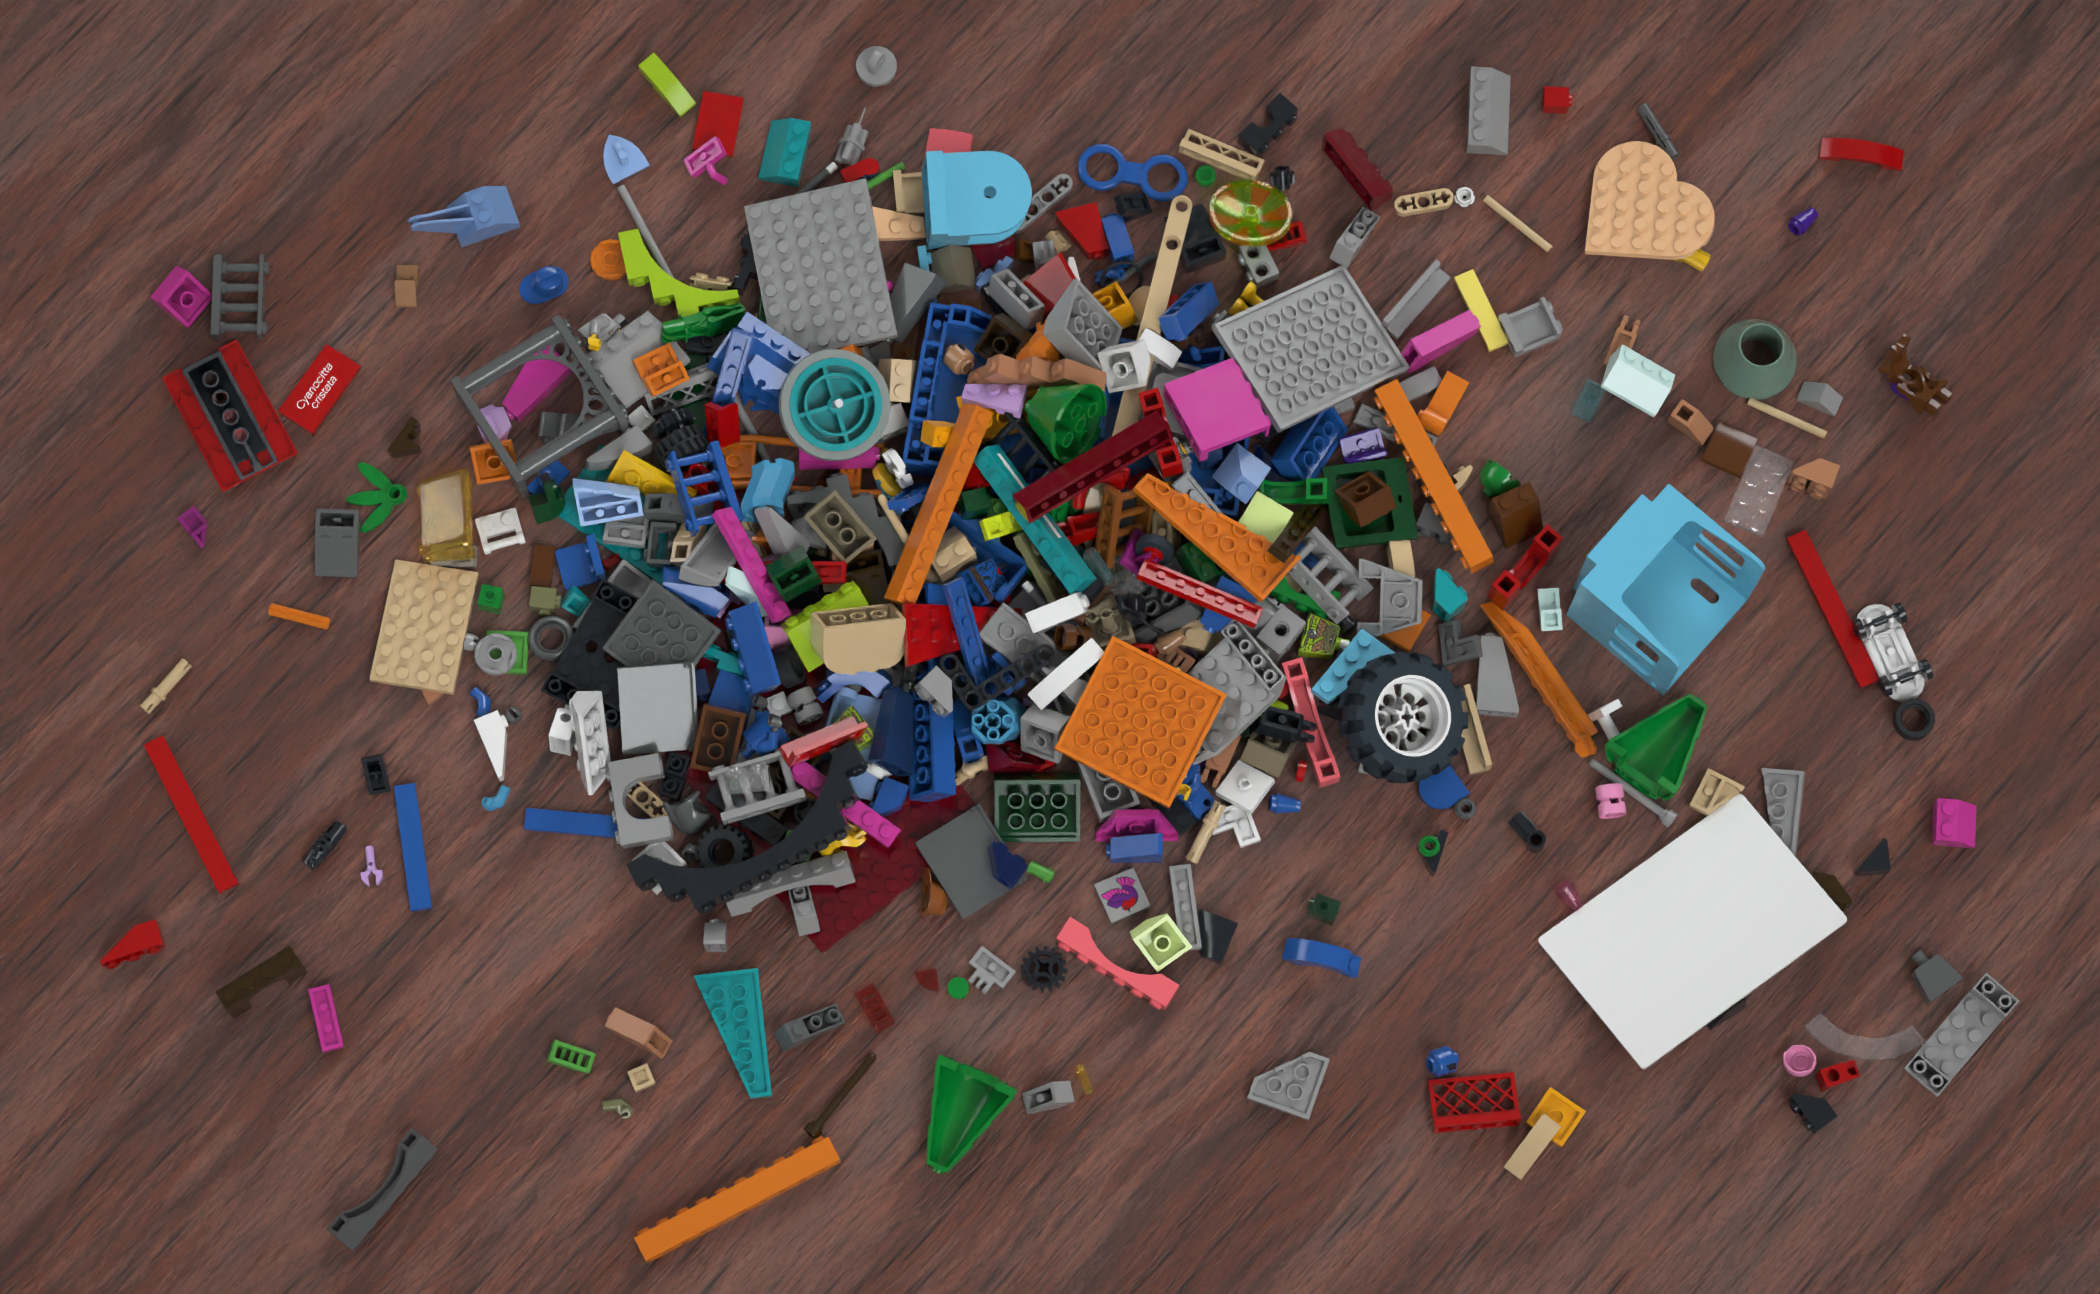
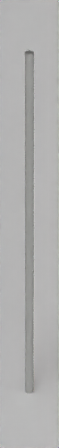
(663, 265)

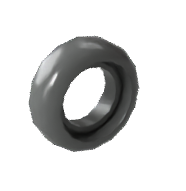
(543, 624)

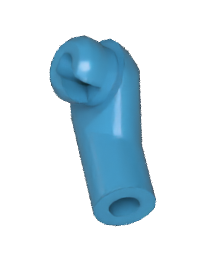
(497, 801)

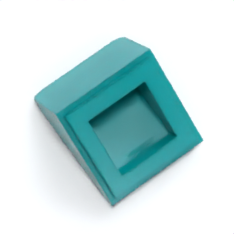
(575, 601)

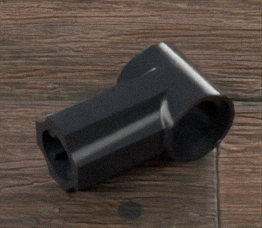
(1526, 830)

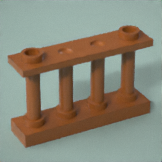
(1110, 517)

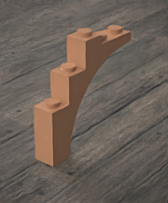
(1035, 372)

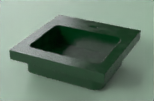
(1394, 526)

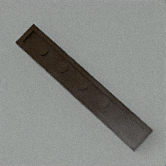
(1296, 531)

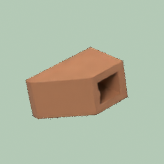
(1690, 422)

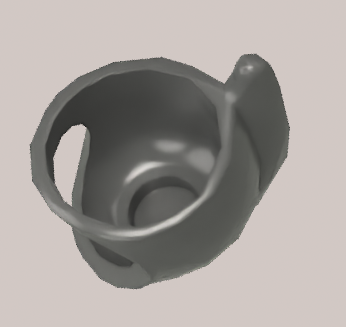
(688, 814)

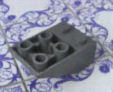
(337, 542)

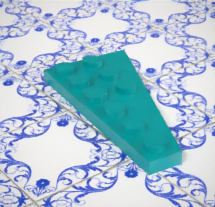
(738, 1014)

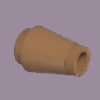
(1169, 642)

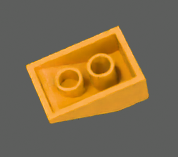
(1117, 304)

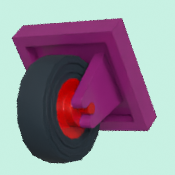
(1145, 546)

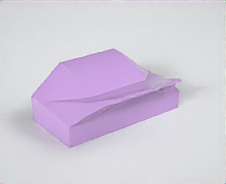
(497, 420)

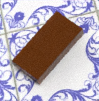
(542, 566)

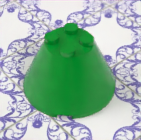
(1067, 418)

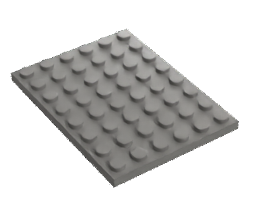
(822, 267)
(1310, 348)

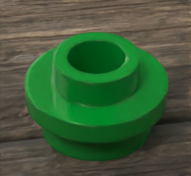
(1432, 840)

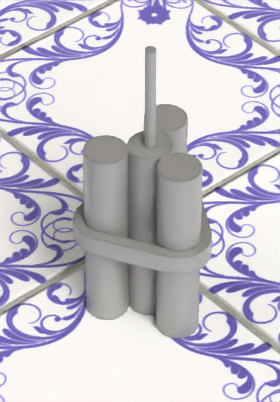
(852, 143)

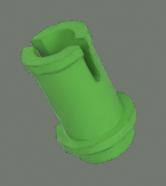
(1040, 871)

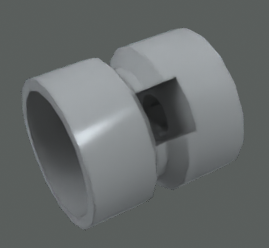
(805, 706)

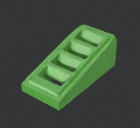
(568, 1064)

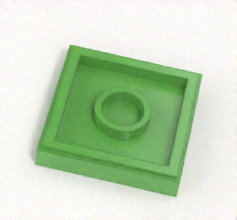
(521, 643)

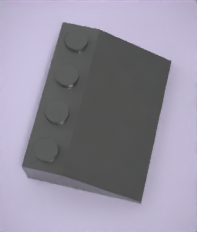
(1164, 610)

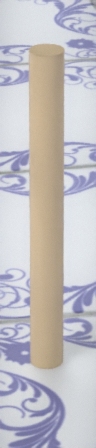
(1517, 223)
(1787, 418)

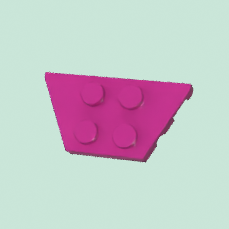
(1136, 822)

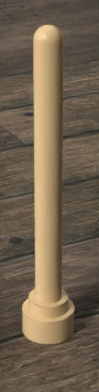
(931, 576)

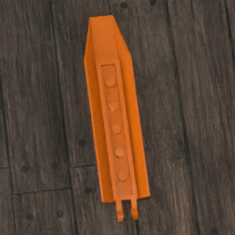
(1545, 679)

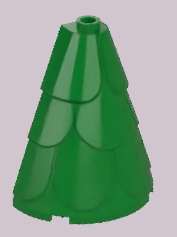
(1658, 748)
(962, 1110)

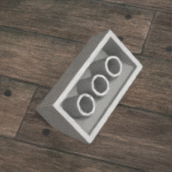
(1488, 111)

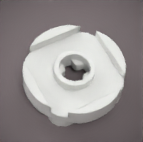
(895, 465)

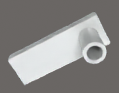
(1604, 718)

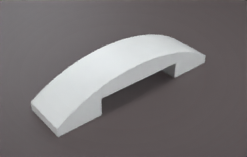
(1066, 674)

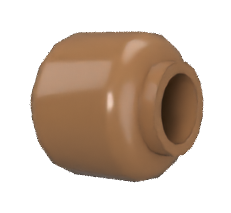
(959, 359)

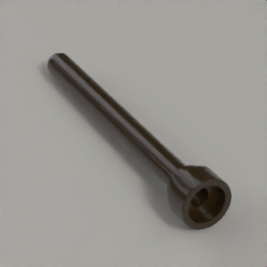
(814, 1128)

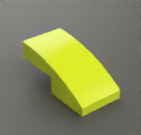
(999, 526)

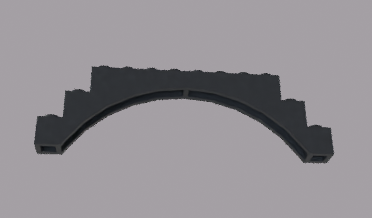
(818, 829)

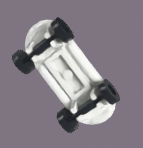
(1890, 651)

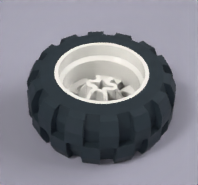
(1440, 716)

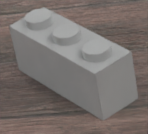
(1016, 299)

